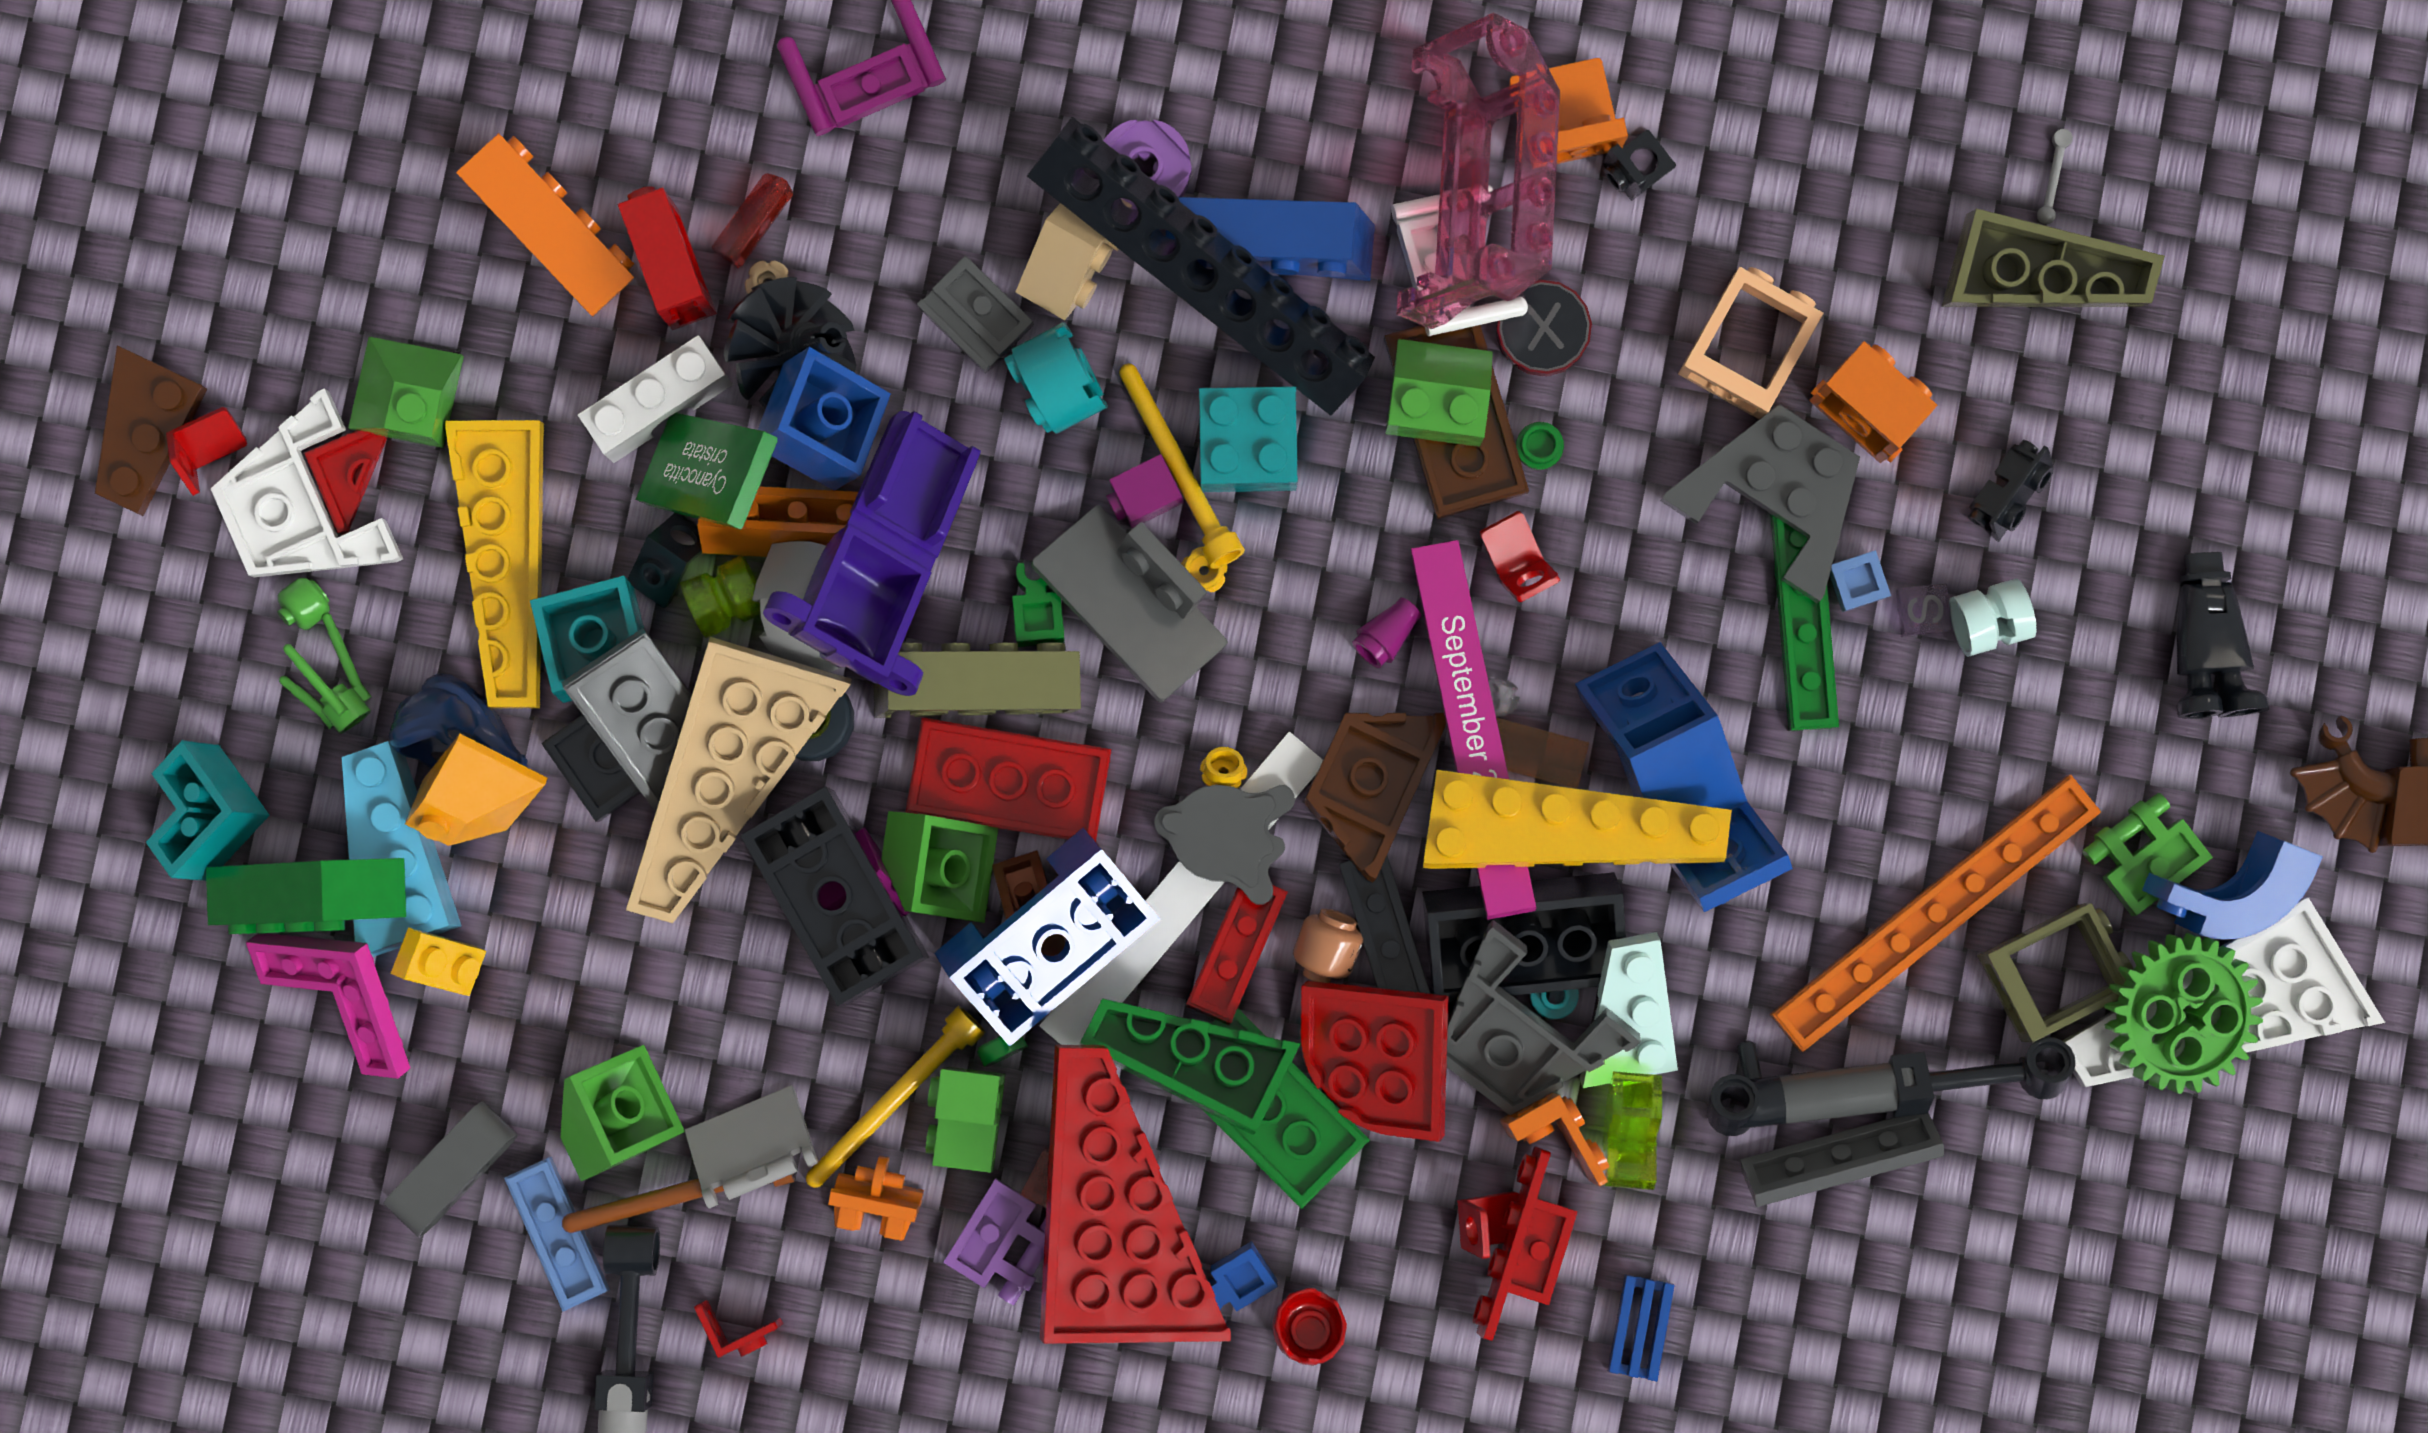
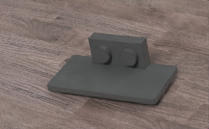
(1132, 599)

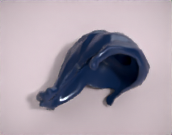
(442, 711)

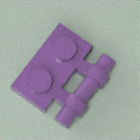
(989, 1236)

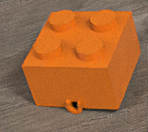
(1874, 401)

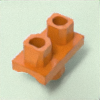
(875, 1193)

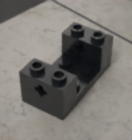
(863, 939)

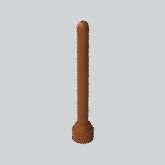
(641, 1204)

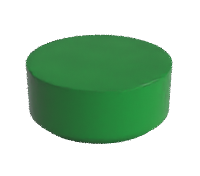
(998, 1050)

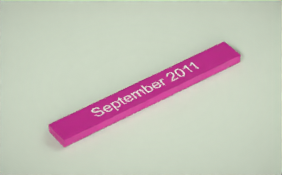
(1467, 701)

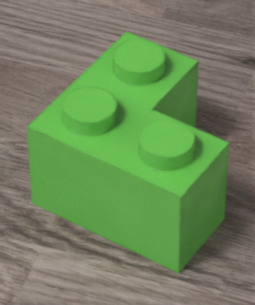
(967, 1116)

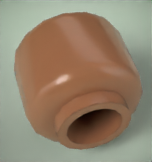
(1328, 945)

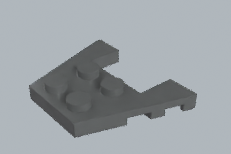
(1790, 474)
(1510, 1049)

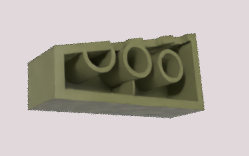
(2035, 265)
(987, 681)

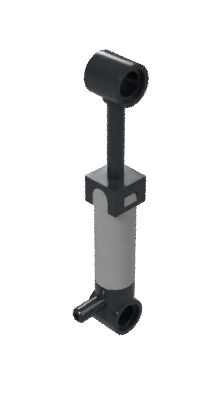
(624, 1393)

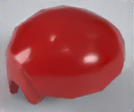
(1309, 1327)

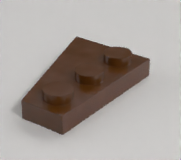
(140, 410)

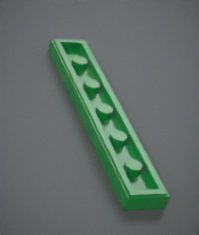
(1804, 642)

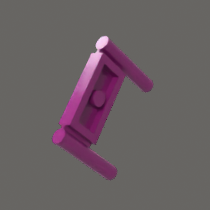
(869, 84)

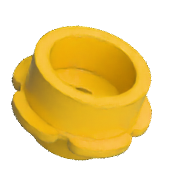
(1213, 580)
(1223, 760)

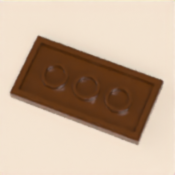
(1460, 474)

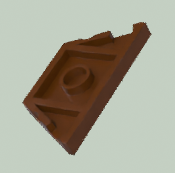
(1371, 781)

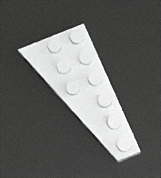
(2303, 988)

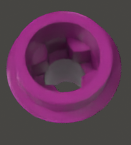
(1385, 634)

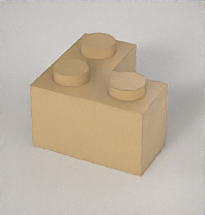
(1064, 263)

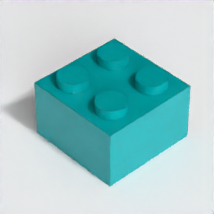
(1248, 439)
(583, 625)

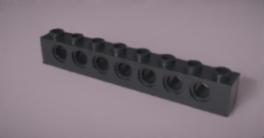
(1176, 265)

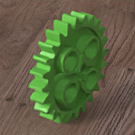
(2183, 1013)

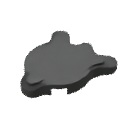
(1226, 835)

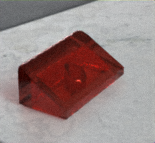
(753, 219)

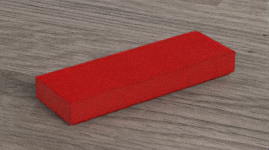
(1234, 955)

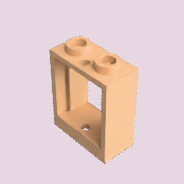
(1729, 384)

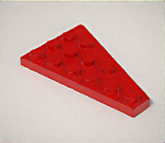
(1113, 1239)

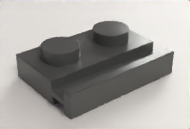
(975, 314)

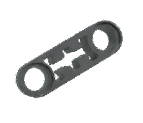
(450, 1169)

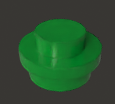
(1539, 445)

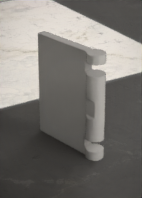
(750, 1145)

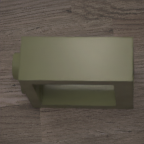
(2013, 992)

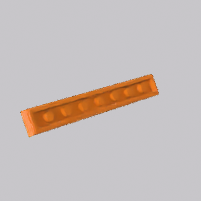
(1935, 913)

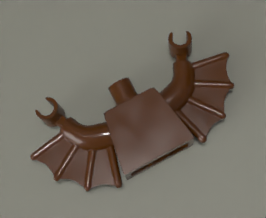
(2365, 802)

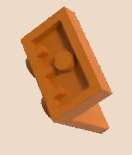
(1585, 111)
(1535, 1123)

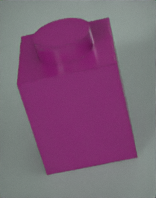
(1144, 492)

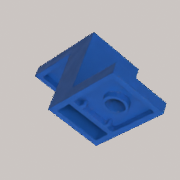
(1681, 755)

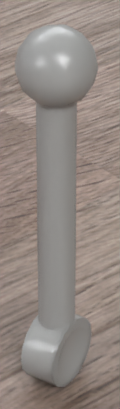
(2060, 141)

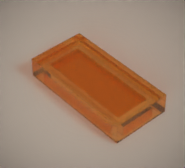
(1542, 754)

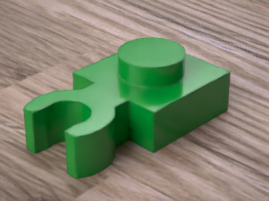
(1037, 613)

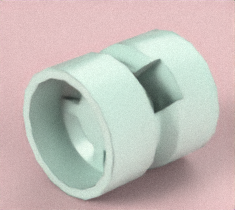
(1985, 619)

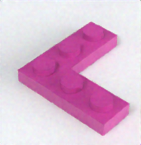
(351, 975)

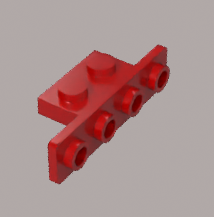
(1531, 1249)

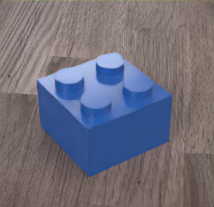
(823, 418)

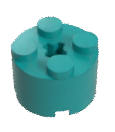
(1057, 379)

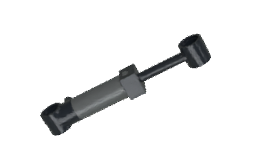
(1895, 1086)

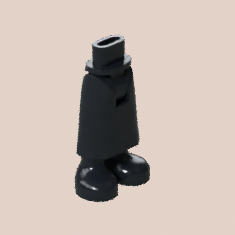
(2213, 642)

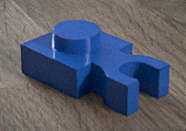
(1241, 1277)

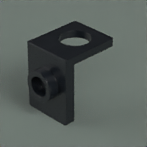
(1623, 172)
(664, 560)

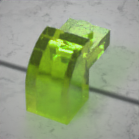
(1631, 1129)

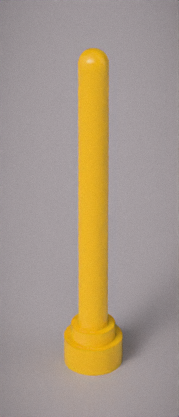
(1219, 543)
(958, 1032)

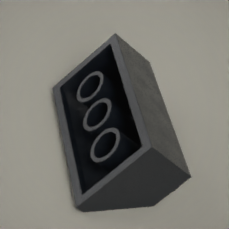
(1562, 937)

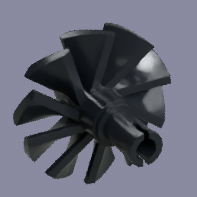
(779, 323)

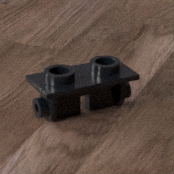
(2025, 475)

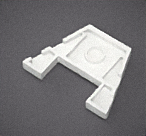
(279, 512)

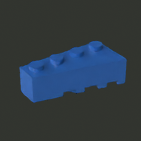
(1294, 235)

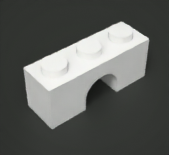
(633, 410)

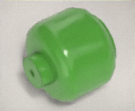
(302, 603)

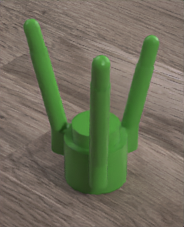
(341, 706)

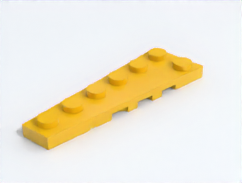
(501, 518)

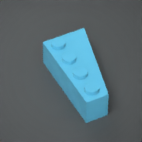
(376, 808)

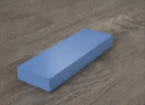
(564, 1255)

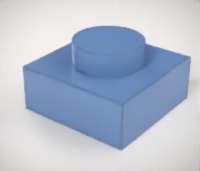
(1859, 581)

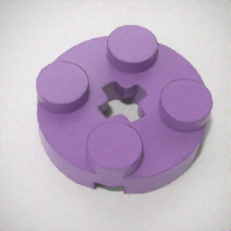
(1160, 142)

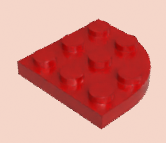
(1378, 1055)

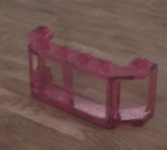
(1464, 265)

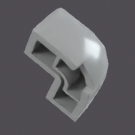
(789, 570)

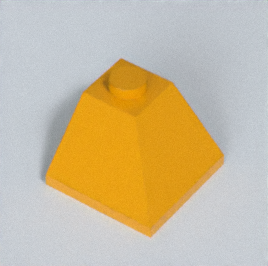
(472, 793)

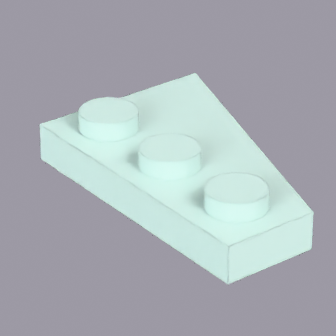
(1637, 993)

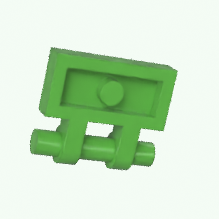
(2169, 854)

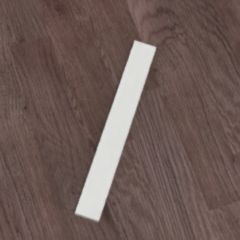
(1176, 903)

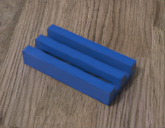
(1633, 1368)

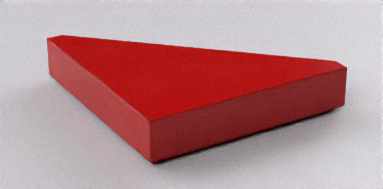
(344, 472)

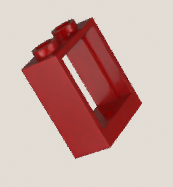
(666, 257)

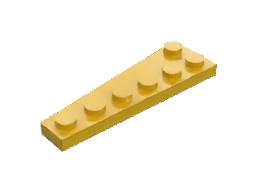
(1527, 824)

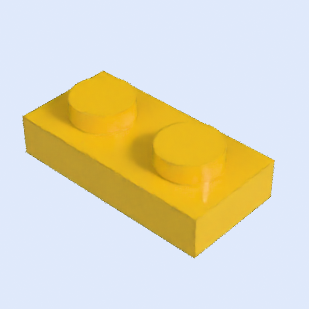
(438, 962)

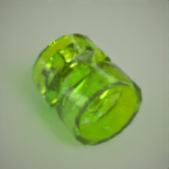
(723, 597)

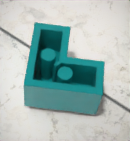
(212, 810)

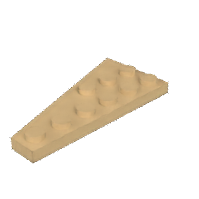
(732, 750)

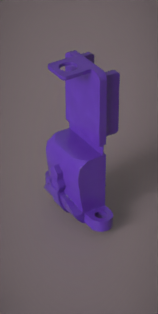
(883, 556)

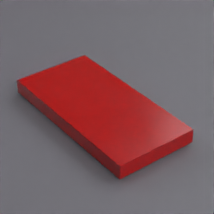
(1008, 780)

